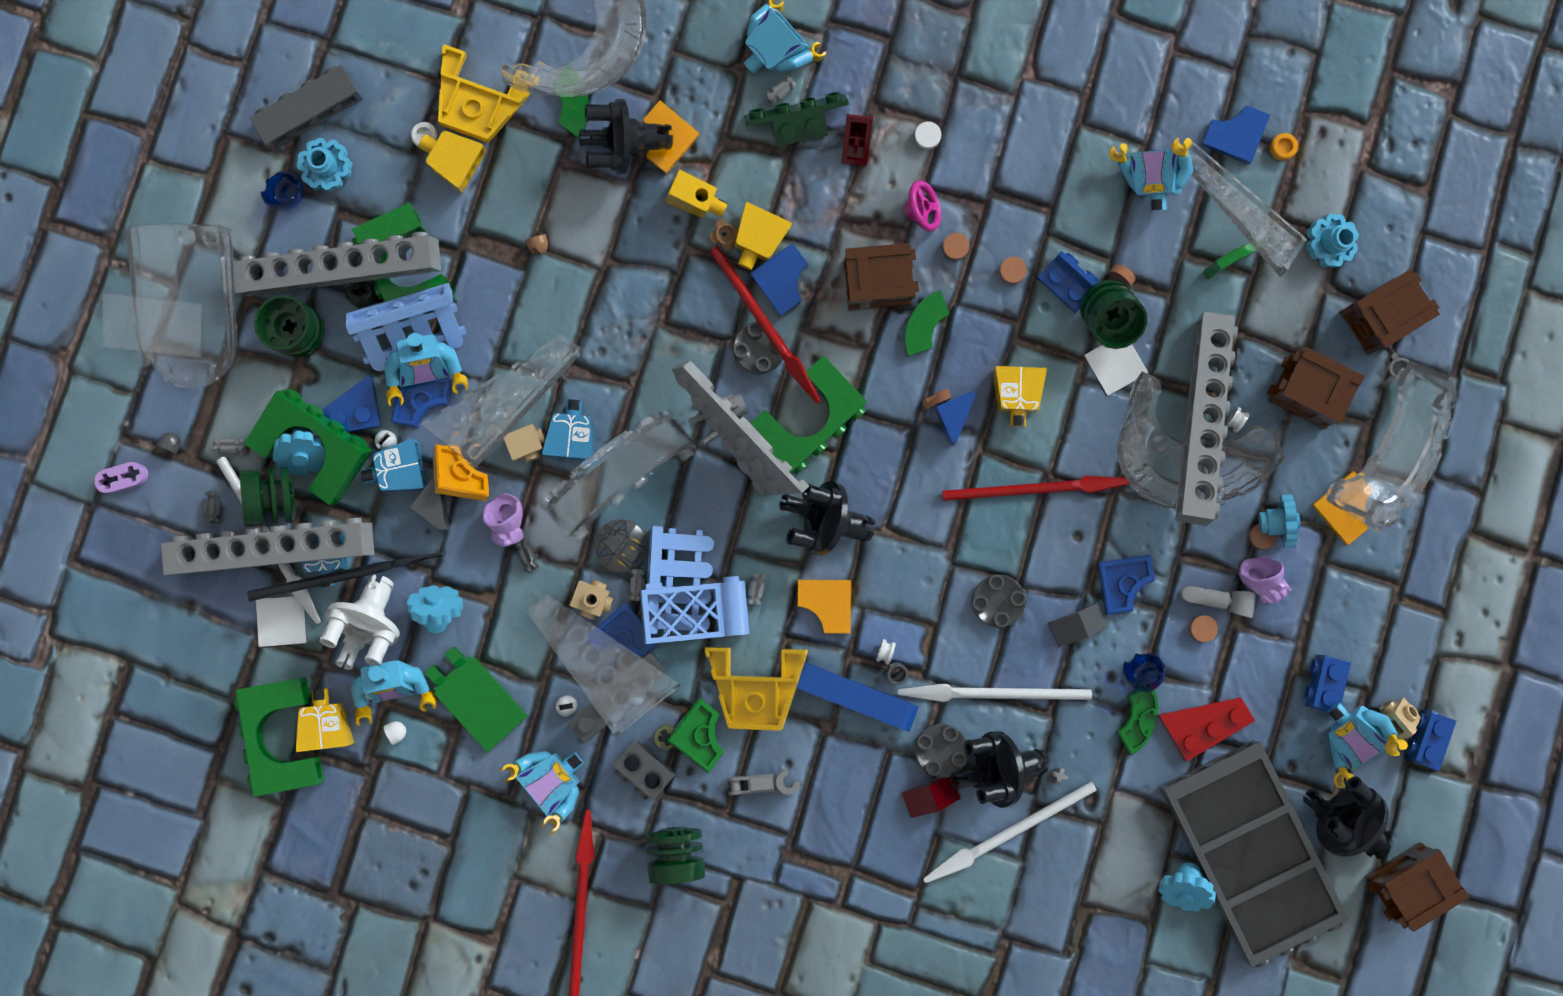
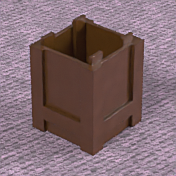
(879, 276)
(1390, 312)
(1315, 388)
(1416, 886)

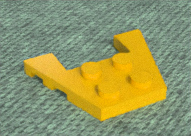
(470, 106)
(756, 700)

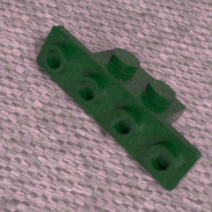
(797, 121)

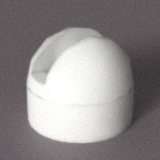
(391, 441)
(566, 700)
(395, 732)

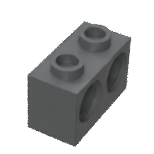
(648, 764)

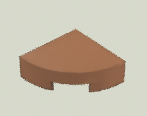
(937, 399)

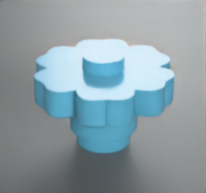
(324, 164)
(1332, 240)
(299, 451)
(1282, 521)
(435, 607)
(1187, 889)

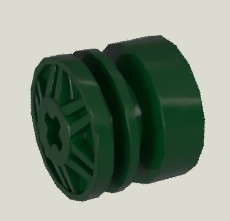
(1113, 314)
(277, 320)
(266, 496)
(675, 855)

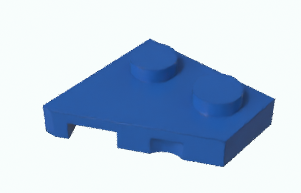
(356, 408)

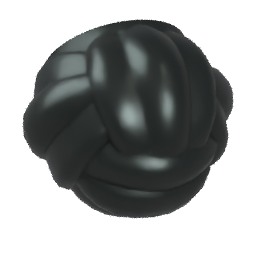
(361, 294)

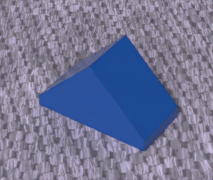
(953, 415)

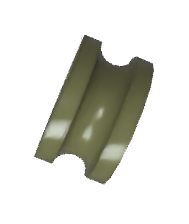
(662, 744)

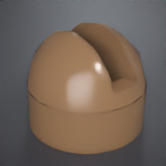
(537, 244)

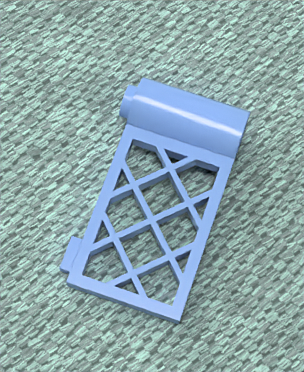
(729, 605)

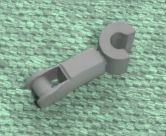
(1239, 602)
(763, 784)

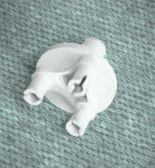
(362, 624)

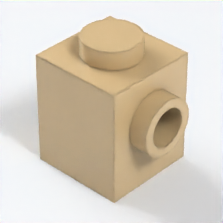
(525, 443)

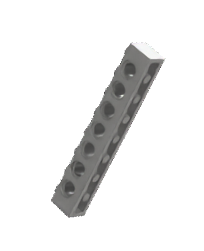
(424, 259)
(1189, 507)
(178, 554)

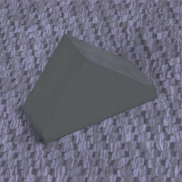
(432, 507)
(1078, 625)

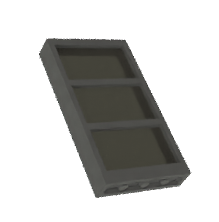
(1254, 853)

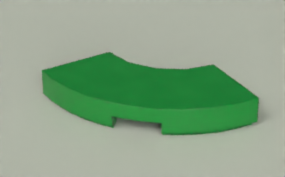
(573, 114)
(922, 323)
(1140, 722)

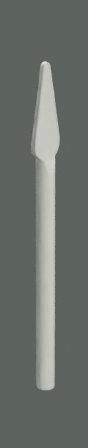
(303, 595)
(944, 693)
(965, 858)

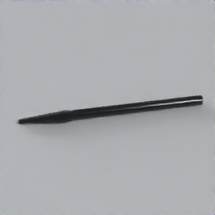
(334, 577)

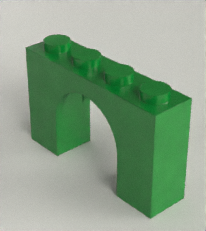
(401, 222)
(843, 404)
(343, 452)
(266, 771)

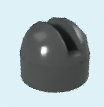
(169, 442)
(899, 677)

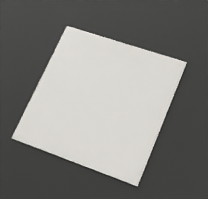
(1115, 366)
(280, 621)

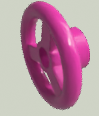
(918, 208)

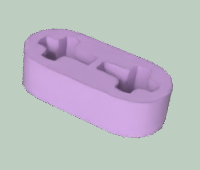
(120, 472)

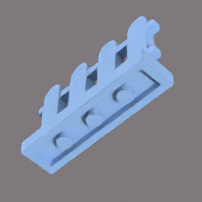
(402, 312)
(672, 568)

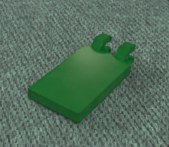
(476, 699)

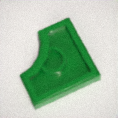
(1228, 260)
(696, 736)

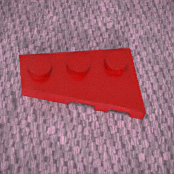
(1206, 725)

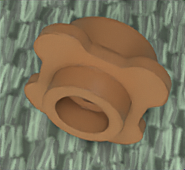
(716, 236)

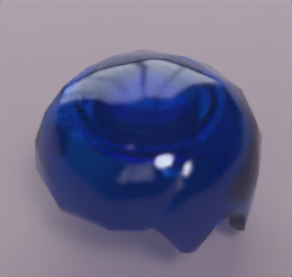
(283, 191)
(1145, 672)

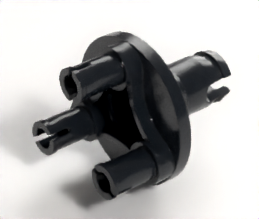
(622, 137)
(825, 518)
(998, 769)
(1351, 820)

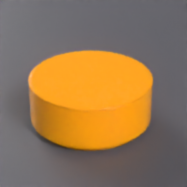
(1283, 147)

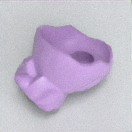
(504, 519)
(1265, 578)

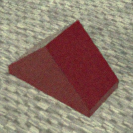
(856, 139)
(930, 797)

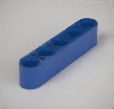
(857, 697)

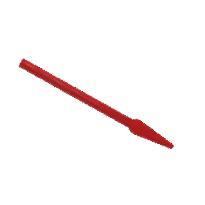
(792, 363)
(1086, 484)
(584, 857)

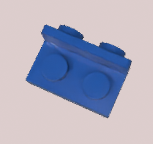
(1067, 280)
(1326, 682)
(1430, 740)

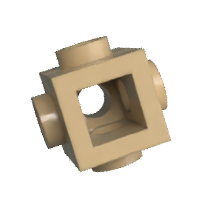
(582, 597)
(1403, 717)

